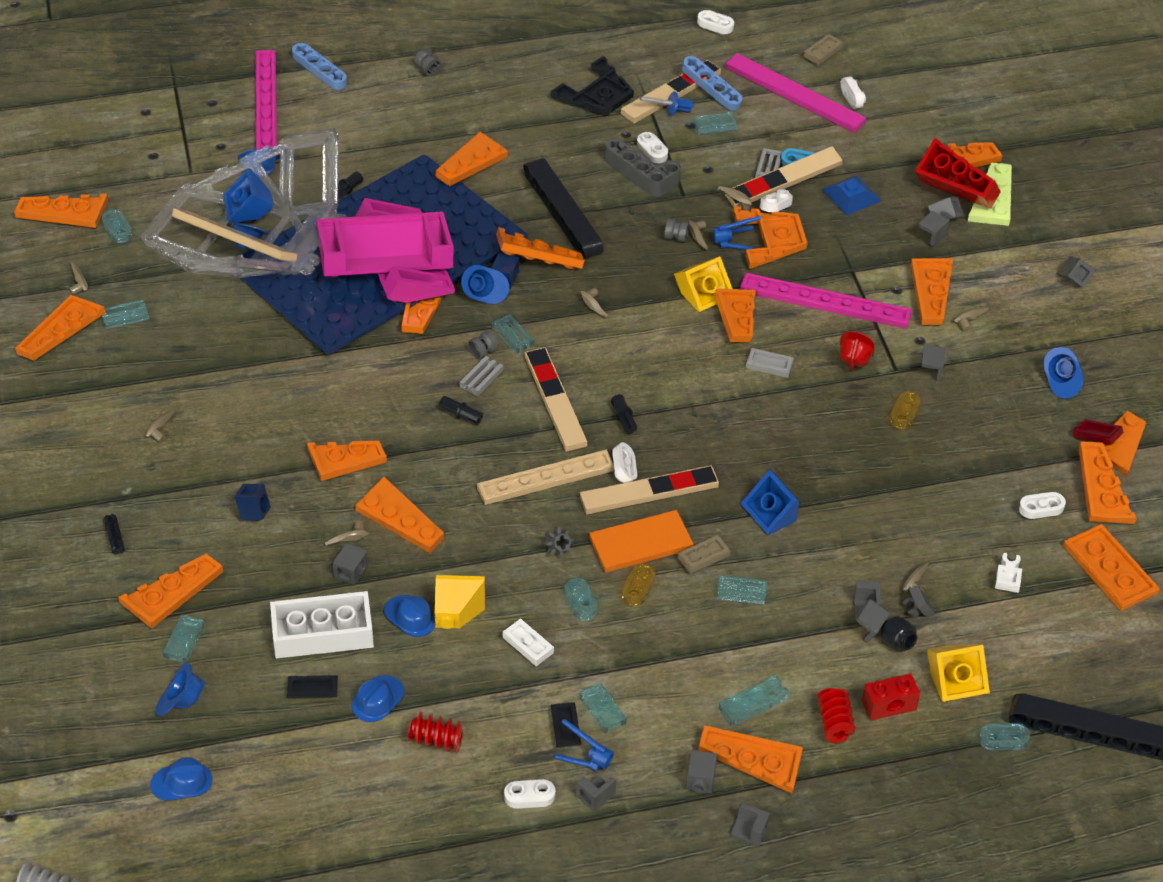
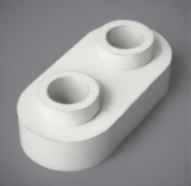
(715, 22)
(852, 92)
(652, 147)
(776, 201)
(624, 463)
(1040, 505)
(529, 794)

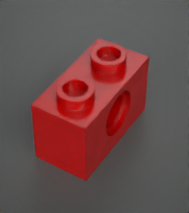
(890, 696)

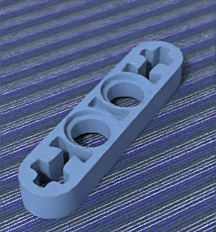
(334, 78)
(728, 98)

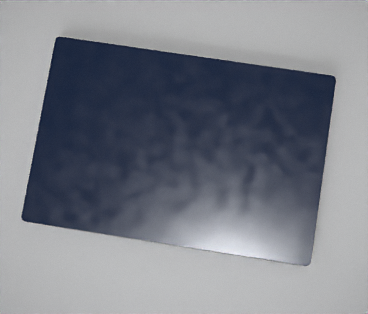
(349, 306)

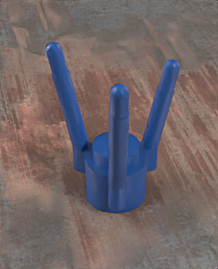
(724, 233)
(599, 754)

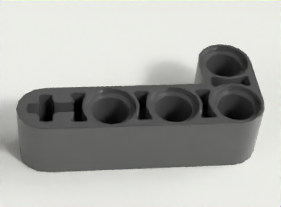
(647, 176)

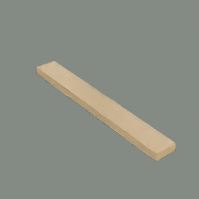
(235, 235)

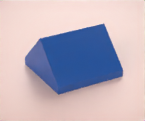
(771, 503)

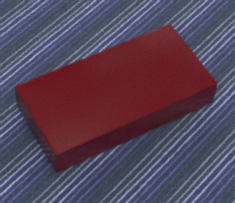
(1098, 432)

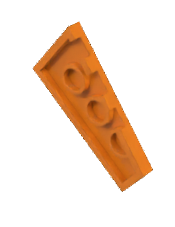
(470, 159)
(538, 249)
(931, 286)
(419, 316)
(61, 324)
(171, 591)
(760, 757)

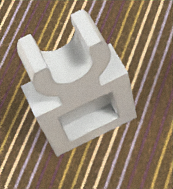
(1009, 574)

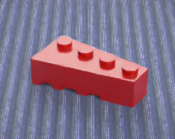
(955, 175)

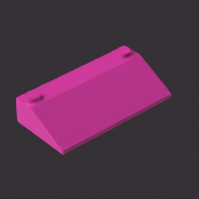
(384, 241)
(405, 283)

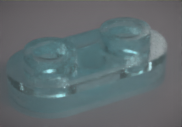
(117, 226)
(579, 597)
(1003, 736)

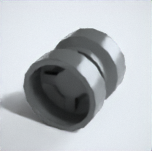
(427, 62)
(677, 230)
(481, 346)

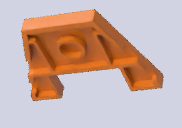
(780, 233)

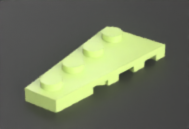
(1000, 211)

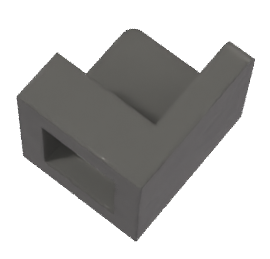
(949, 208)
(936, 225)
(1076, 271)
(933, 358)
(864, 592)
(872, 618)
(595, 792)
(750, 825)

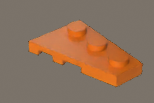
(978, 153)
(737, 312)
(1125, 447)
(339, 460)

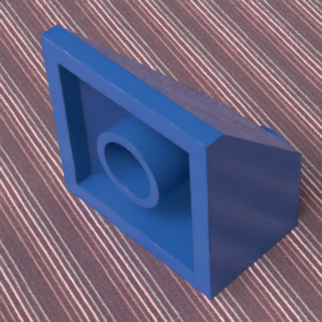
(851, 194)
(247, 198)

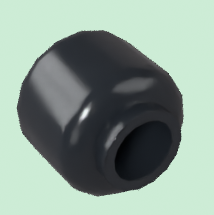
(898, 634)

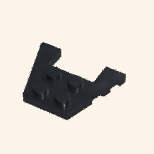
(601, 95)

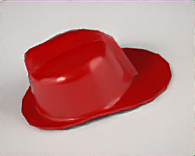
(856, 349)

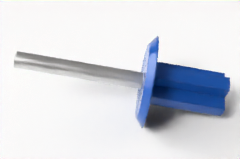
(673, 103)

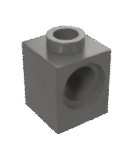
(350, 564)
(701, 771)

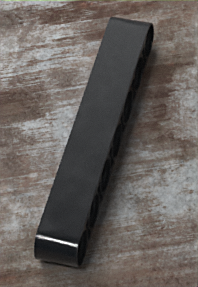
(563, 208)
(1087, 725)

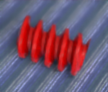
(836, 714)
(436, 731)

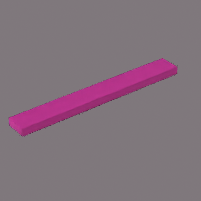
(796, 93)
(266, 99)
(827, 300)

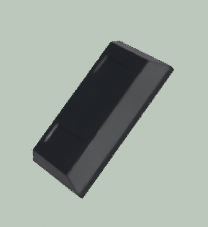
(312, 687)
(563, 735)

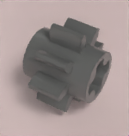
(563, 545)

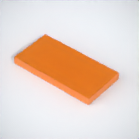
(640, 541)
(1111, 567)

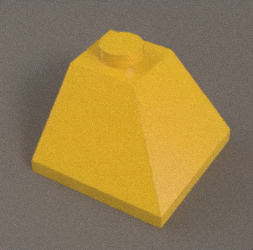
(701, 281)
(458, 600)
(958, 671)

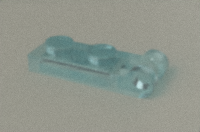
(754, 701)

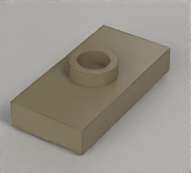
(823, 49)
(704, 554)

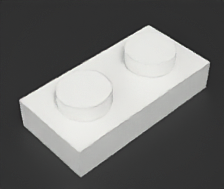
(528, 642)

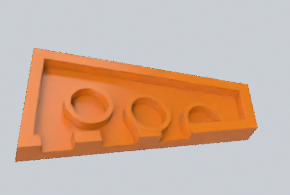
(74, 211)
(1101, 486)
(398, 514)

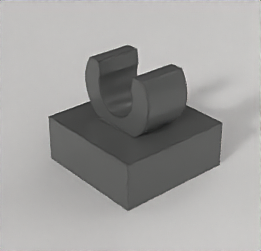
(920, 603)

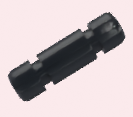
(114, 534)

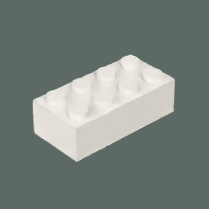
(321, 624)

